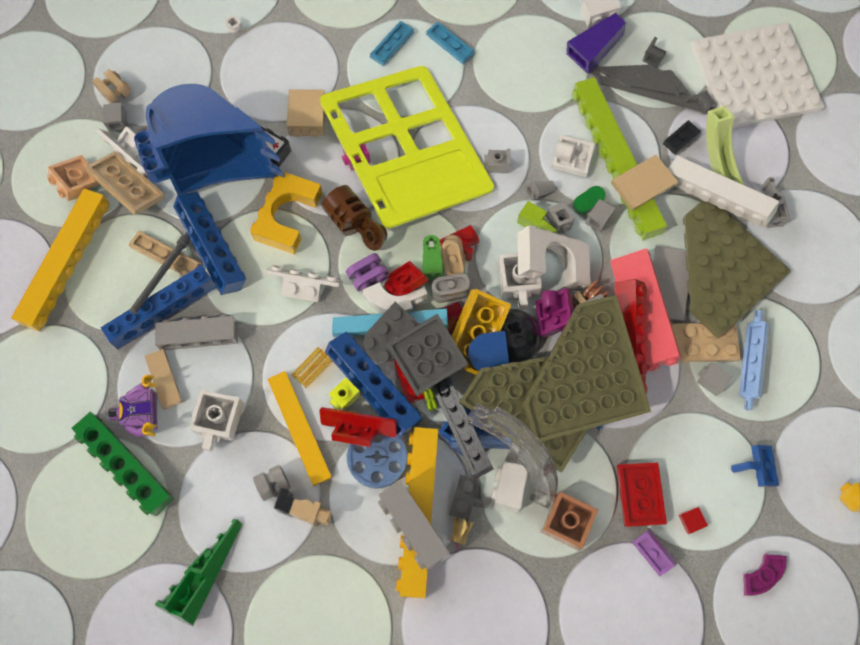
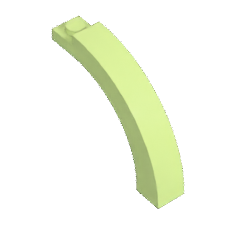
(719, 143)

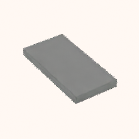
(673, 278)

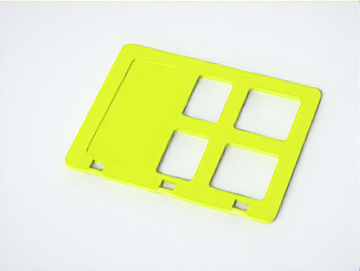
(421, 179)

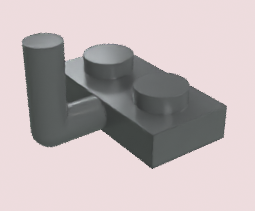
(465, 498)

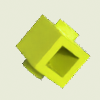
(344, 395)

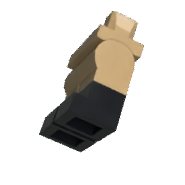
(302, 510)

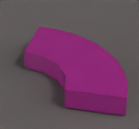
(765, 576)

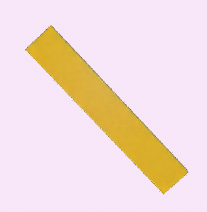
(299, 428)

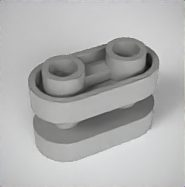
(450, 288)

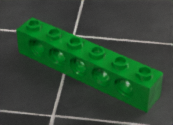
(159, 497)

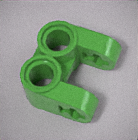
(432, 258)

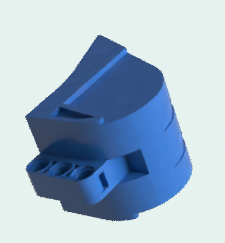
(202, 141)

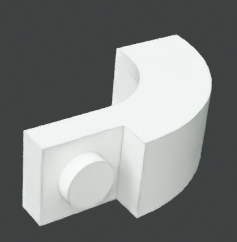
(381, 300)

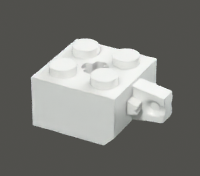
(514, 285)
(222, 427)
(510, 484)

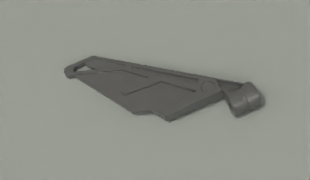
(654, 84)

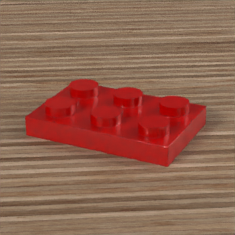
(641, 494)

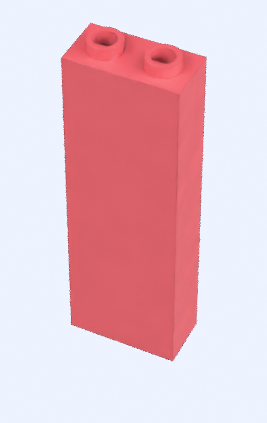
(660, 336)

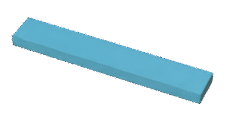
(361, 324)

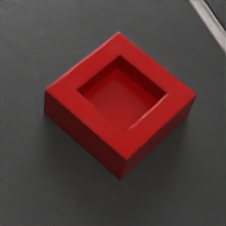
(693, 520)

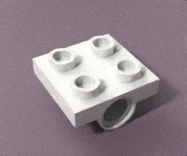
(573, 155)

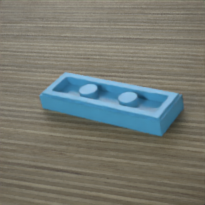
(450, 42)
(391, 43)

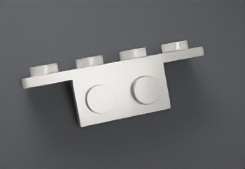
(125, 146)
(302, 285)

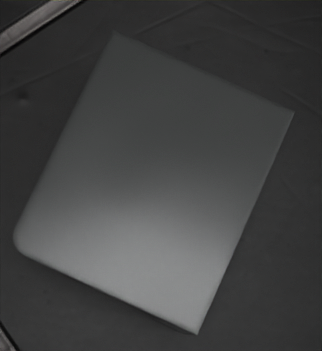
(654, 54)

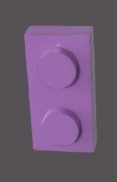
(654, 552)

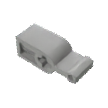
(782, 215)

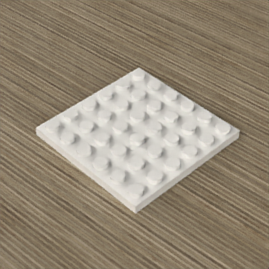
(757, 74)

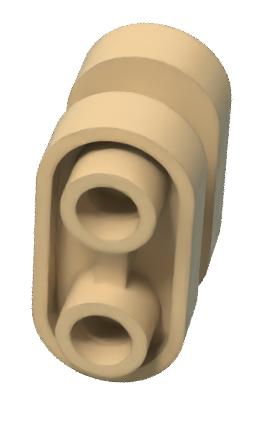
(114, 79)
(453, 255)

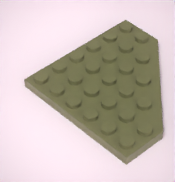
(725, 267)
(588, 375)
(507, 388)

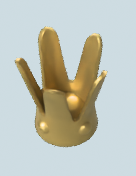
(460, 531)

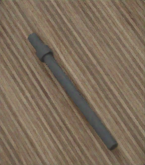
(182, 243)

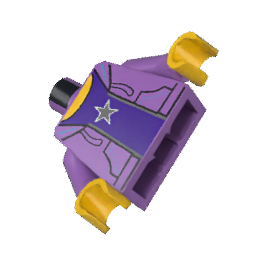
(138, 409)

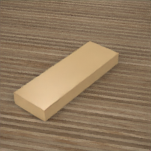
(164, 378)

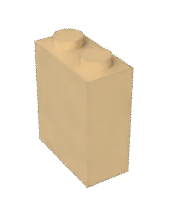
(305, 113)

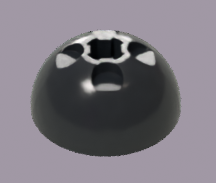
(524, 344)

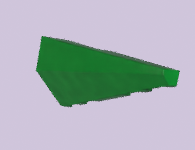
(189, 595)

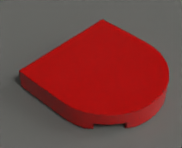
(405, 280)

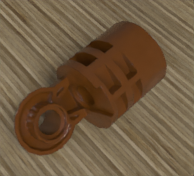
(353, 216)

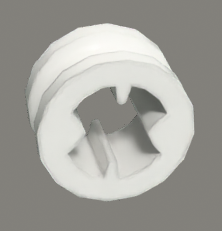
(233, 29)

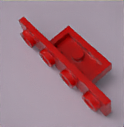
(356, 427)

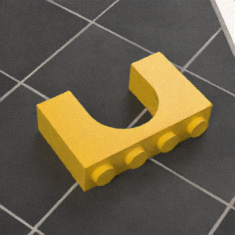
(284, 190)

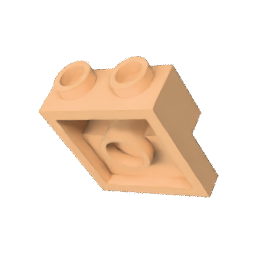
(71, 177)

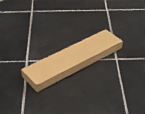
(159, 252)

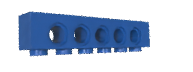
(209, 243)
(159, 307)
(362, 379)

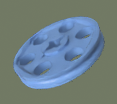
(382, 466)

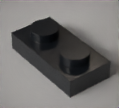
(681, 137)

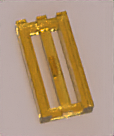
(317, 372)

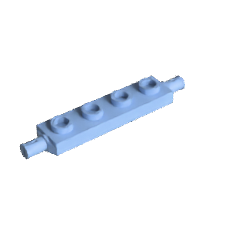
(754, 360)

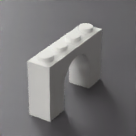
(572, 253)

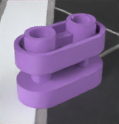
(367, 272)

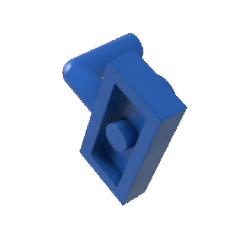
(763, 465)

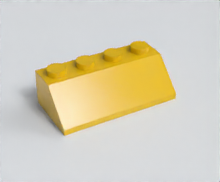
(480, 315)

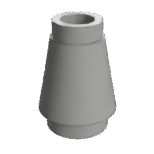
(540, 188)

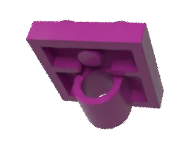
(554, 311)

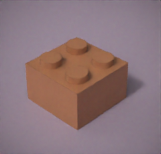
(569, 521)

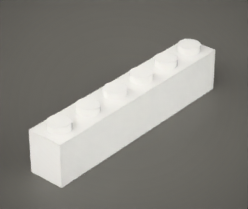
(723, 192)

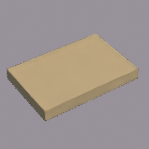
(644, 182)

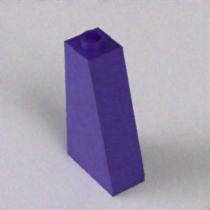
(594, 43)

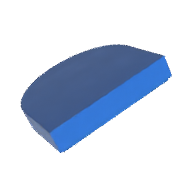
(488, 350)

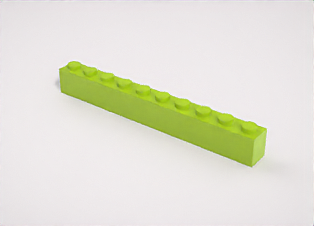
(615, 151)

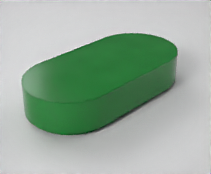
(587, 200)

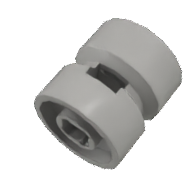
(264, 482)

